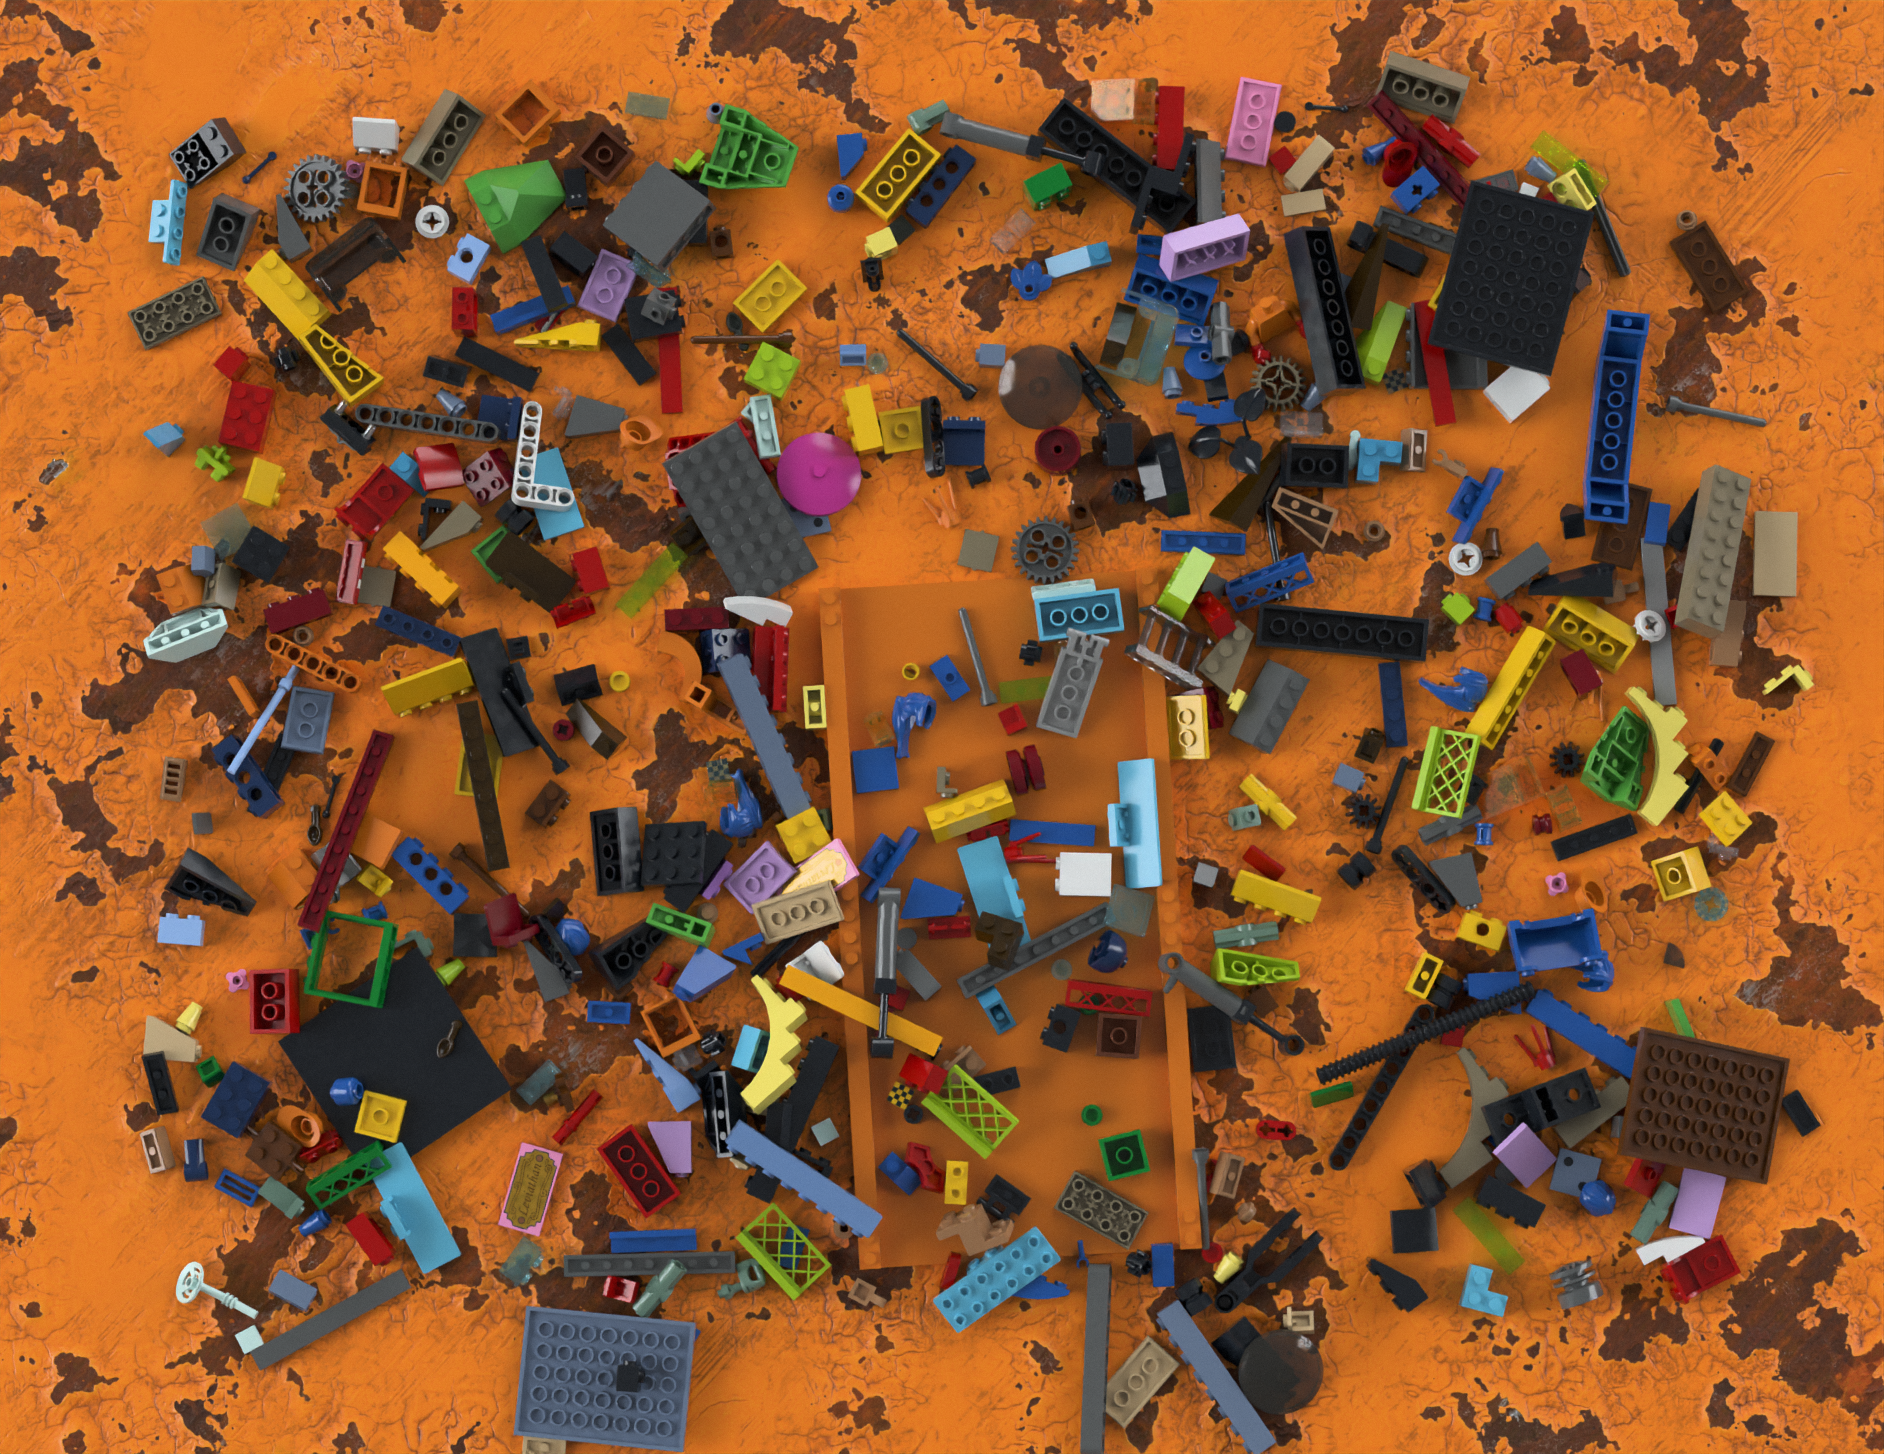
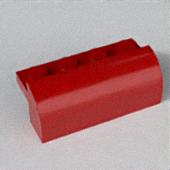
(770, 664)

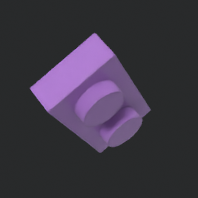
(712, 886)

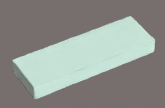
(765, 427)
(1063, 588)

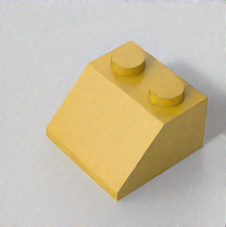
(264, 483)
(1681, 873)

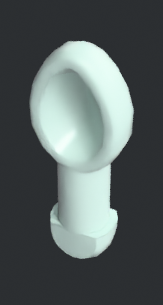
(1354, 437)

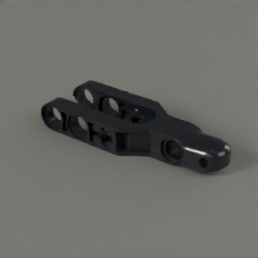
(1247, 1280)

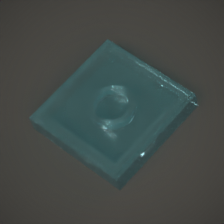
(227, 530)
(1129, 910)

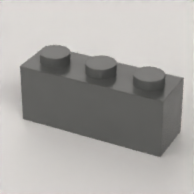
(1518, 572)

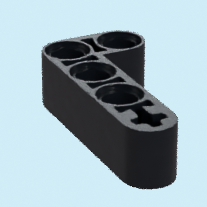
(1395, 254)

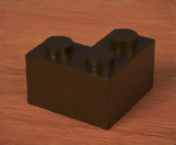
(1003, 936)

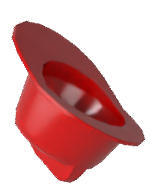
(1399, 162)

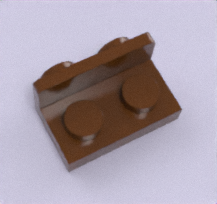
(548, 804)

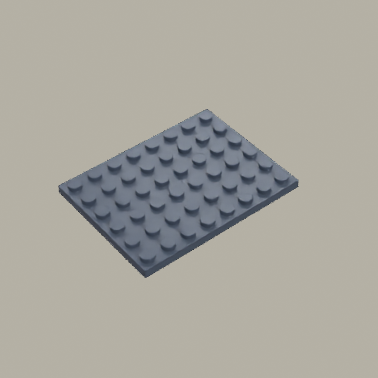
(572, 1378)

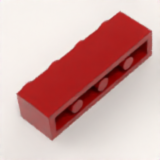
(1169, 126)

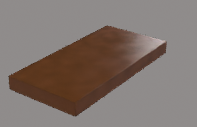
(1709, 267)
(1619, 542)

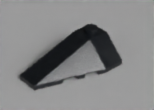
(202, 880)
(625, 953)

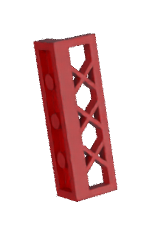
(1111, 989)

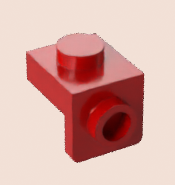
(621, 1289)

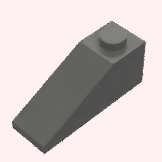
(290, 235)
(548, 977)

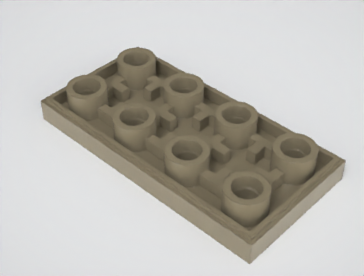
(174, 313)
(1101, 1210)

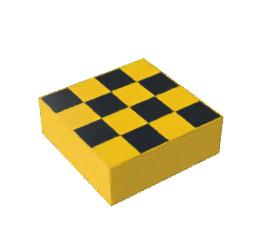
(900, 1095)

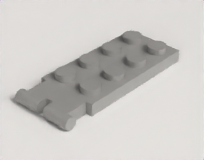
(1072, 684)

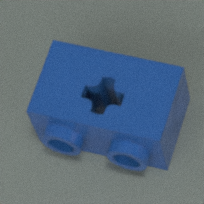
(1419, 180)

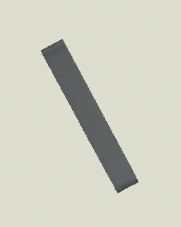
(419, 418)

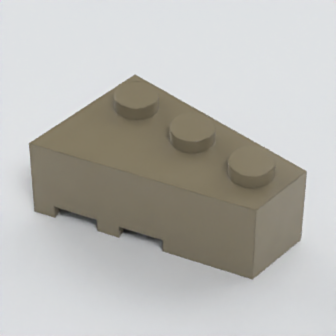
(1226, 658)

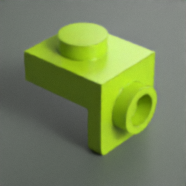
(696, 162)

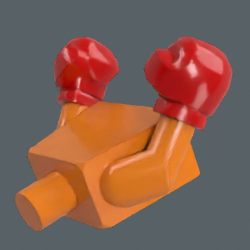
(1269, 320)

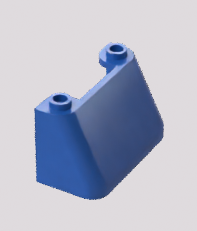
(1554, 943)

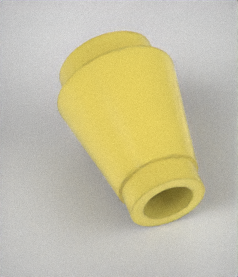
(189, 1018)
(1228, 1267)

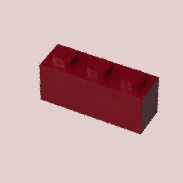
(298, 611)
(696, 619)

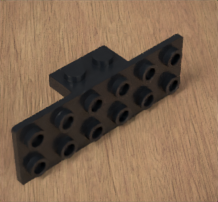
(491, 674)

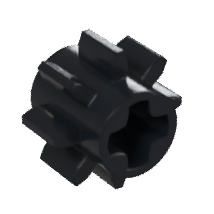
(286, 359)
(1124, 491)
(1030, 653)
(713, 1042)
(1138, 1263)

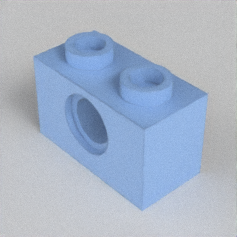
(468, 271)

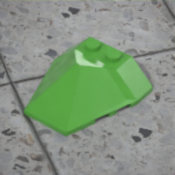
(748, 154)
(516, 200)
(1617, 761)

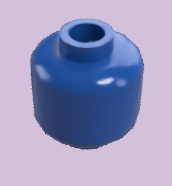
(841, 191)
(346, 1091)

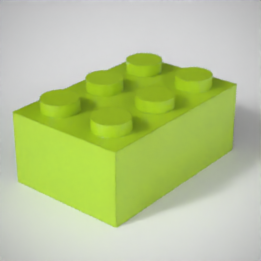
(1185, 583)

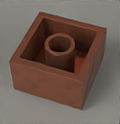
(605, 156)
(1118, 1036)

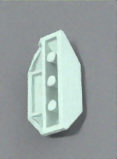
(186, 635)

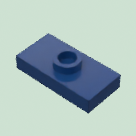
(1192, 336)
(949, 678)

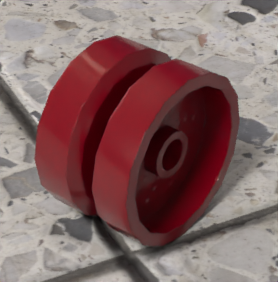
(1063, 462)
(1026, 769)

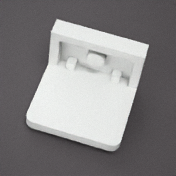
(819, 963)

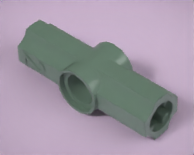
(1246, 935)
(1654, 1212)
(659, 1288)

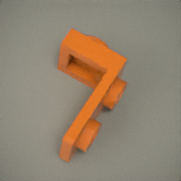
(1708, 764)

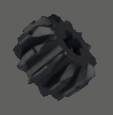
(1559, 759)
(1355, 811)

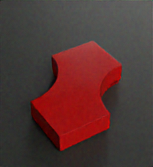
(920, 1159)

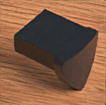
(1240, 343)
(1572, 521)
(1475, 789)
(702, 1075)

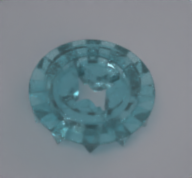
(1719, 899)

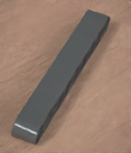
(1096, 1359)

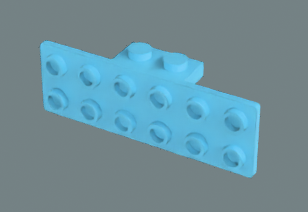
(1135, 823)
(991, 882)
(413, 1210)
(996, 1278)

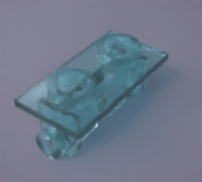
(643, 268)

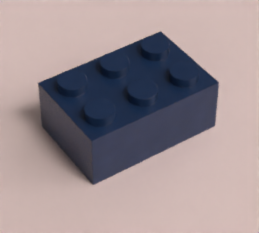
(236, 1099)

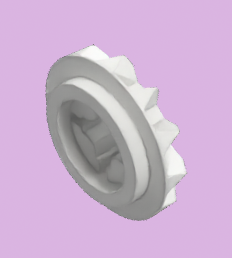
(425, 215)
(1474, 563)
(1646, 618)

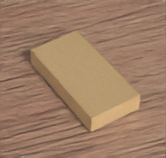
(1303, 202)

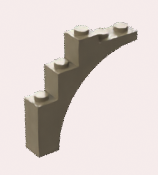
(1472, 1153)

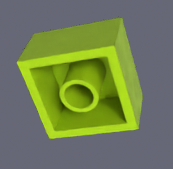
(772, 371)

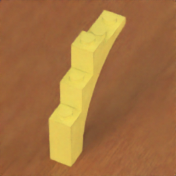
(1669, 754)
(775, 1073)

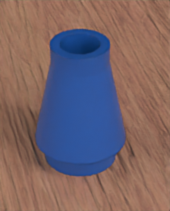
(316, 1222)

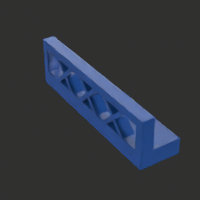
(526, 313)
(1266, 576)
(653, 1240)

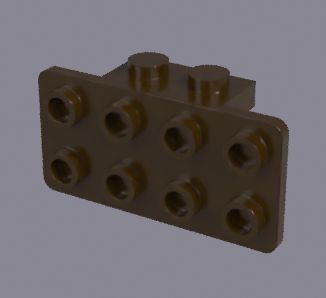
(529, 572)

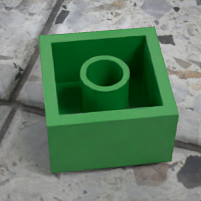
(1047, 187)
(1124, 1155)

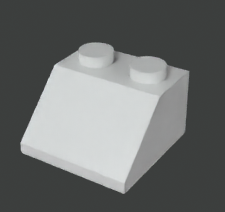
(375, 135)

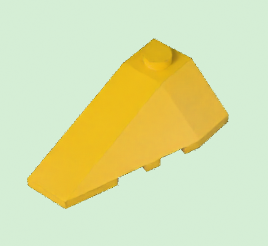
(575, 337)

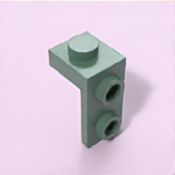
(423, 943)
(282, 1197)

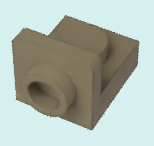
(943, 779)

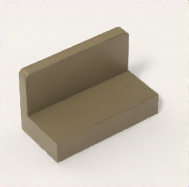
(221, 587)

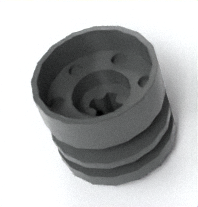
(1576, 1284)

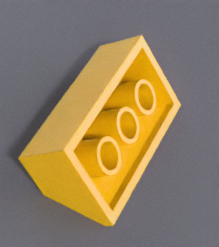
(286, 294)
(1590, 628)
(970, 810)
(1275, 896)

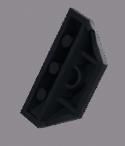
(1163, 476)
(722, 1110)

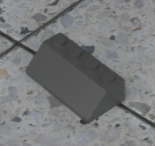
(1208, 181)
(1268, 706)

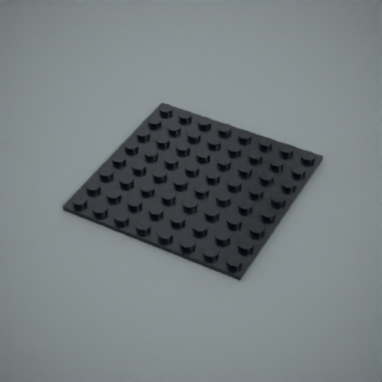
(396, 1055)

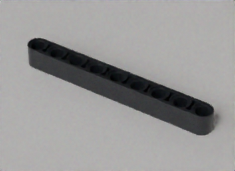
(1378, 1098)

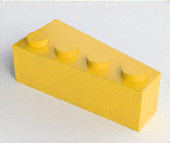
(343, 369)

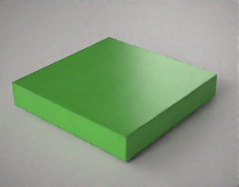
(486, 547)
(1679, 1017)

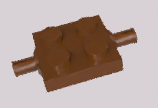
(274, 1150)

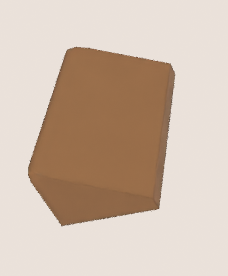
(1413, 450)
(157, 1149)
(1227, 1175)

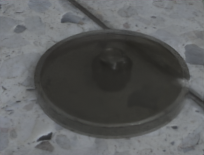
(1040, 386)
(1281, 1371)

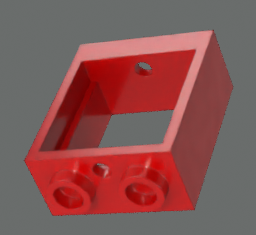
(463, 307)
(371, 1239)

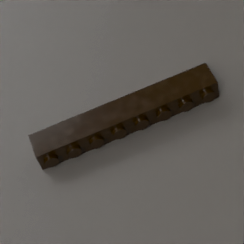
(482, 786)

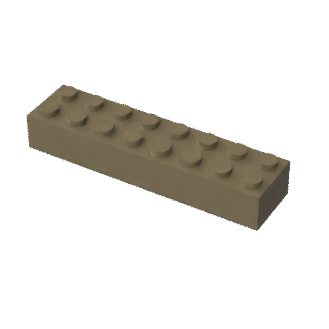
(1712, 551)

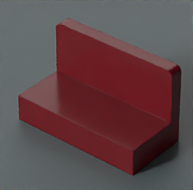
(1580, 673)

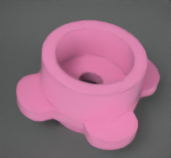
(351, 165)
(1553, 889)
(241, 975)

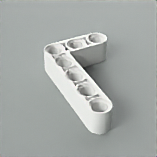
(529, 463)

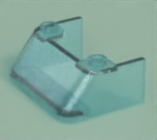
(1156, 344)

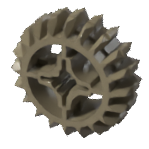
(1275, 402)

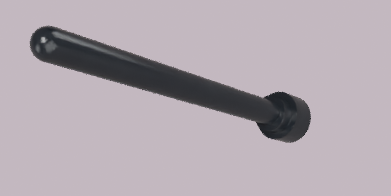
(967, 391)
(1274, 546)
(558, 764)
(1374, 844)

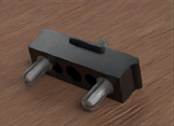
(346, 428)

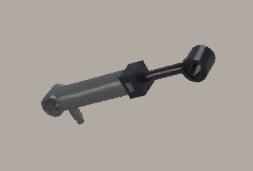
(1031, 146)
(885, 965)
(1236, 1008)

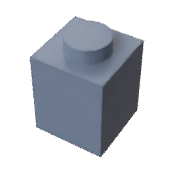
(991, 356)
(1348, 778)

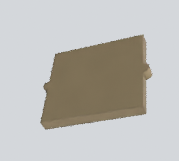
(978, 550)
(377, 586)

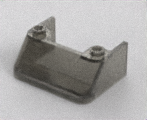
(350, 257)

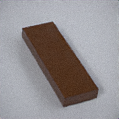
(1750, 764)

